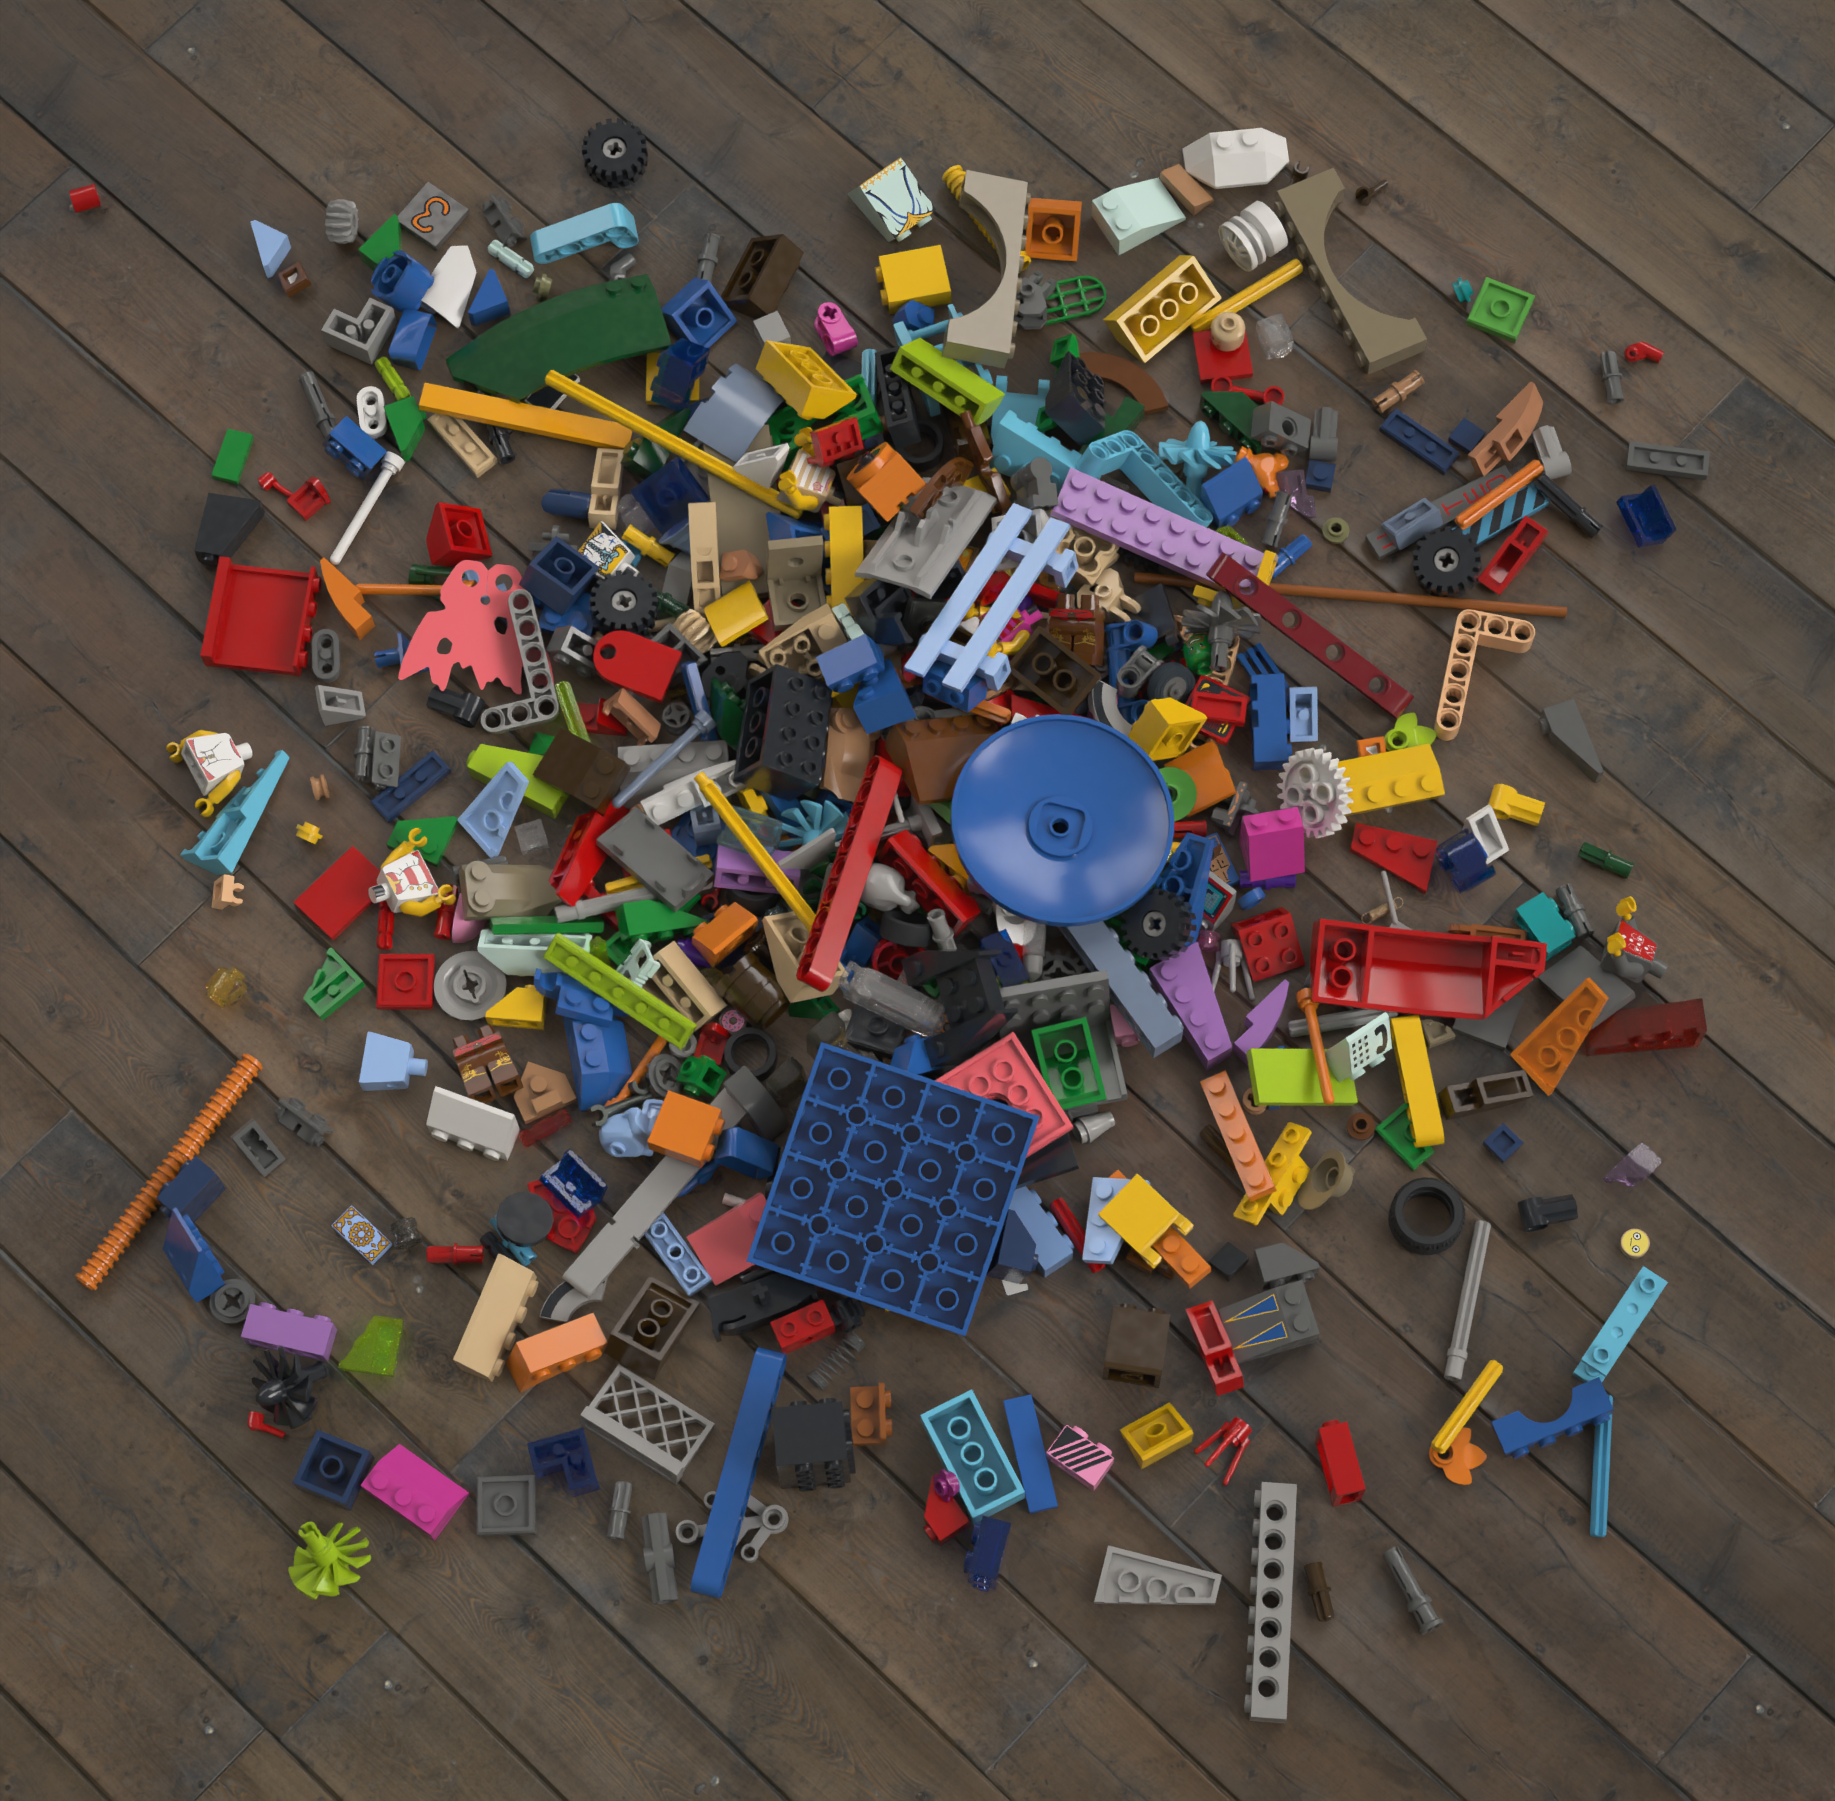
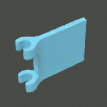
(1024, 405)

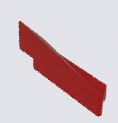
(581, 855)

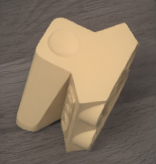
(1091, 553)

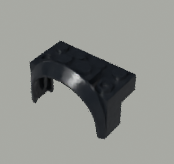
(882, 606)

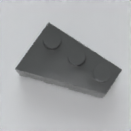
(674, 639)

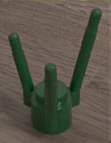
(426, 575)

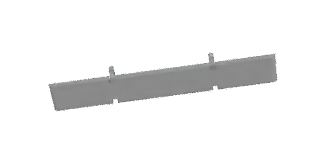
(641, 1211)

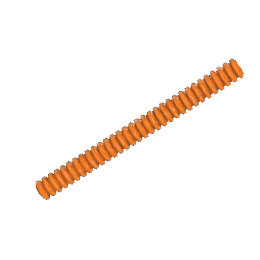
(185, 1150)

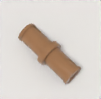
(1398, 391)

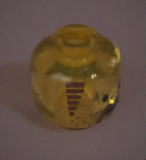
(226, 986)

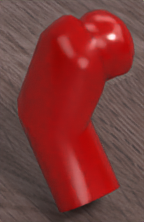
(1641, 351)

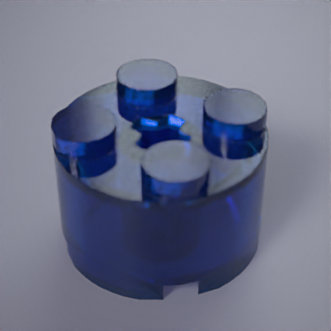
(1465, 860)

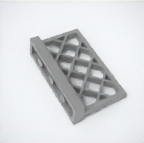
(638, 1446)

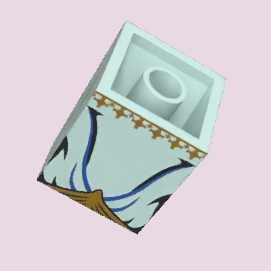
(893, 201)

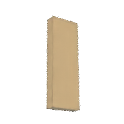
(463, 443)

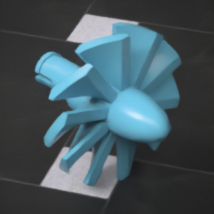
(1197, 455)
(813, 824)

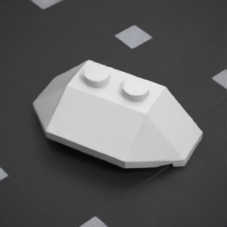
(1236, 158)

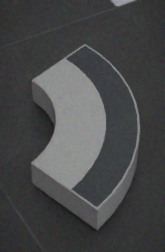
(1104, 707)
(566, 1300)

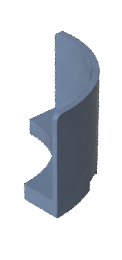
(734, 412)

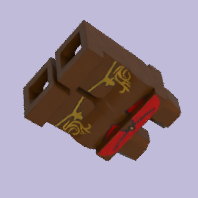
(1080, 628)
(485, 1056)

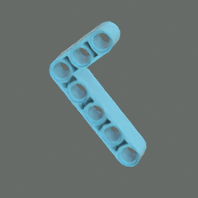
(1146, 471)

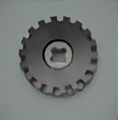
(625, 164)
(1456, 576)
(612, 616)
(1174, 925)

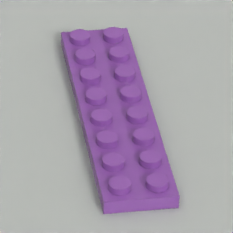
(1149, 529)

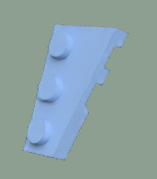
(494, 809)
(1100, 1239)

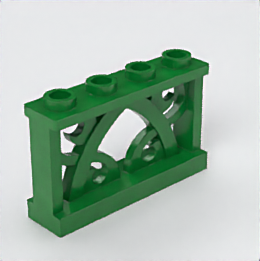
(787, 420)

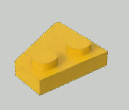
(751, 801)

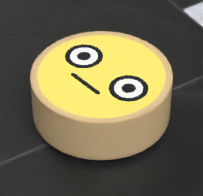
(1634, 1243)

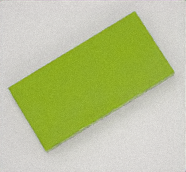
(1292, 1079)

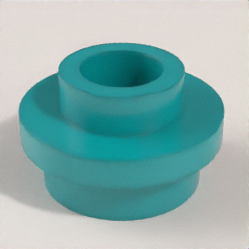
(1462, 290)

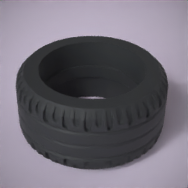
(1436, 1189)

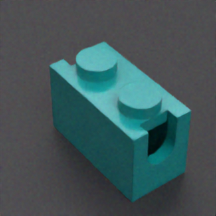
(1545, 924)

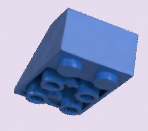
(192, 1257)

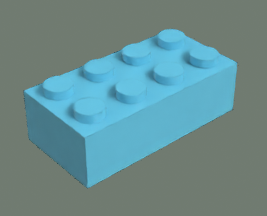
(973, 1453)

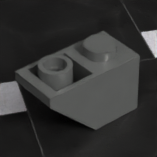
(1283, 1264)

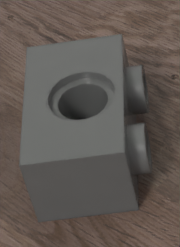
(1280, 428)

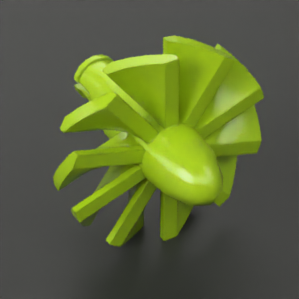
(326, 1562)

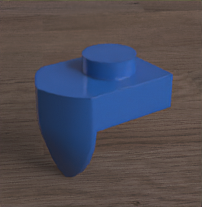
(914, 315)

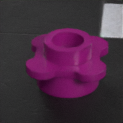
(946, 1484)

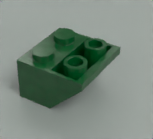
(726, 711)

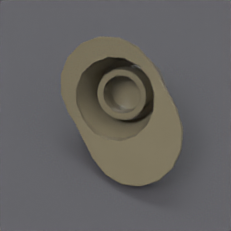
(1326, 1179)

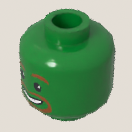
(1198, 654)

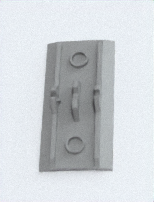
(924, 550)

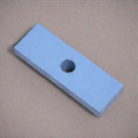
(686, 1266)

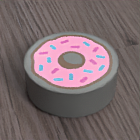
(732, 1021)

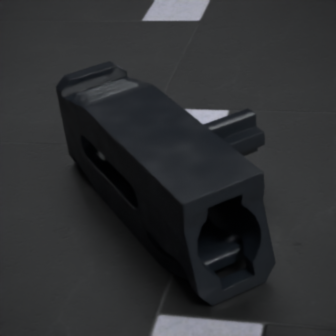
(758, 1304)

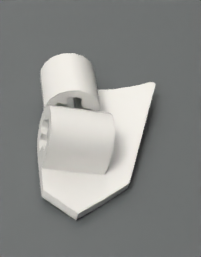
(451, 285)

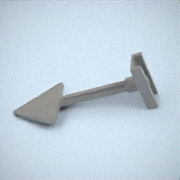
(819, 848)

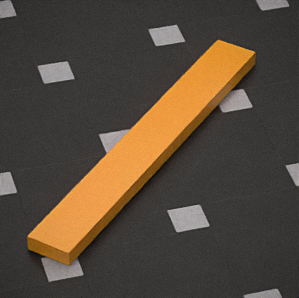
(524, 417)

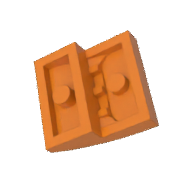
(1208, 773)

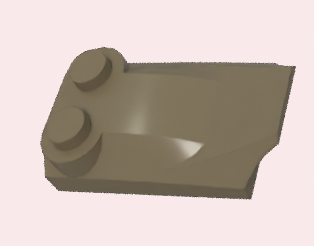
(505, 891)

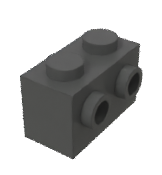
(575, 649)

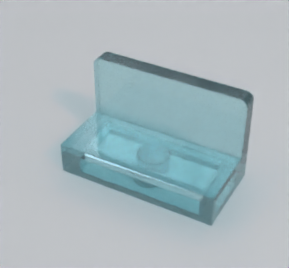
(764, 828)

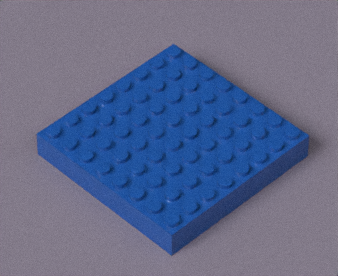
(893, 1189)

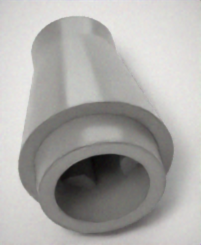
(1090, 1127)

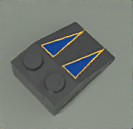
(1270, 1322)

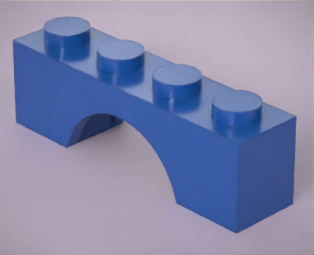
(1519, 1433)

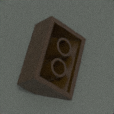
(762, 275)

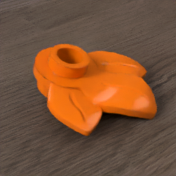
(1461, 1458)

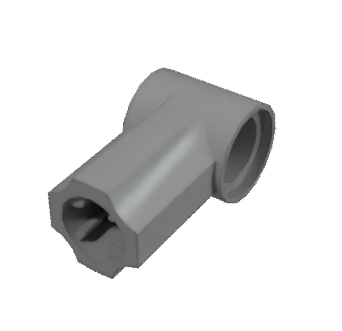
(1550, 454)

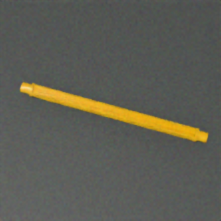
(755, 850)

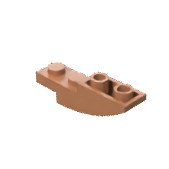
(1511, 433)

